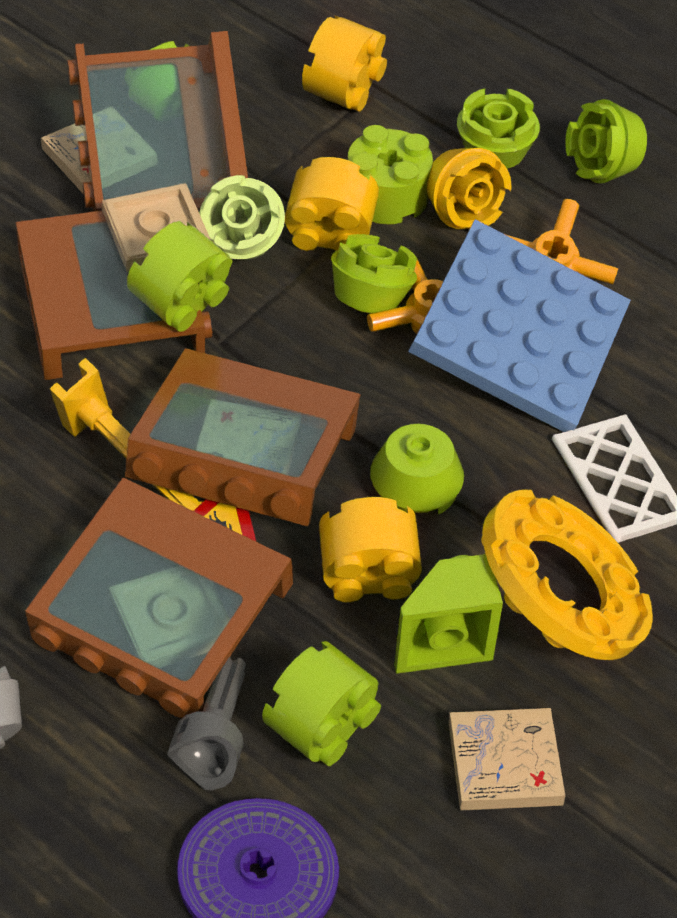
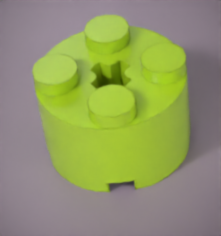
(400, 167)
(180, 274)
(322, 703)

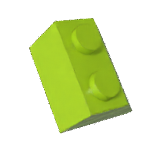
(450, 616)

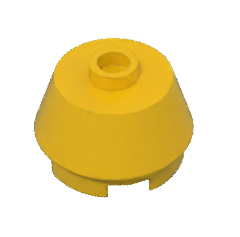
(468, 186)

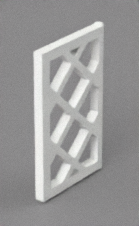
(594, 435)

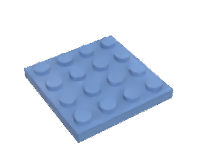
(521, 327)

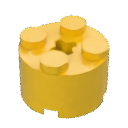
(344, 62)
(330, 203)
(370, 549)

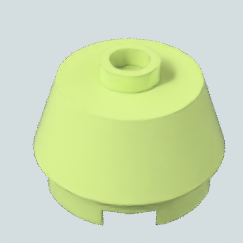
(243, 216)

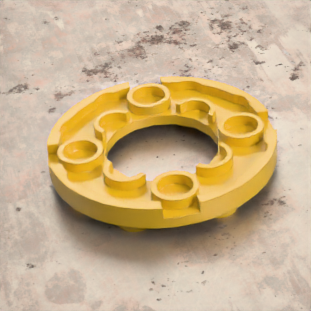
(624, 612)

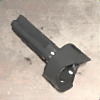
(207, 741)

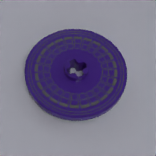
(265, 832)

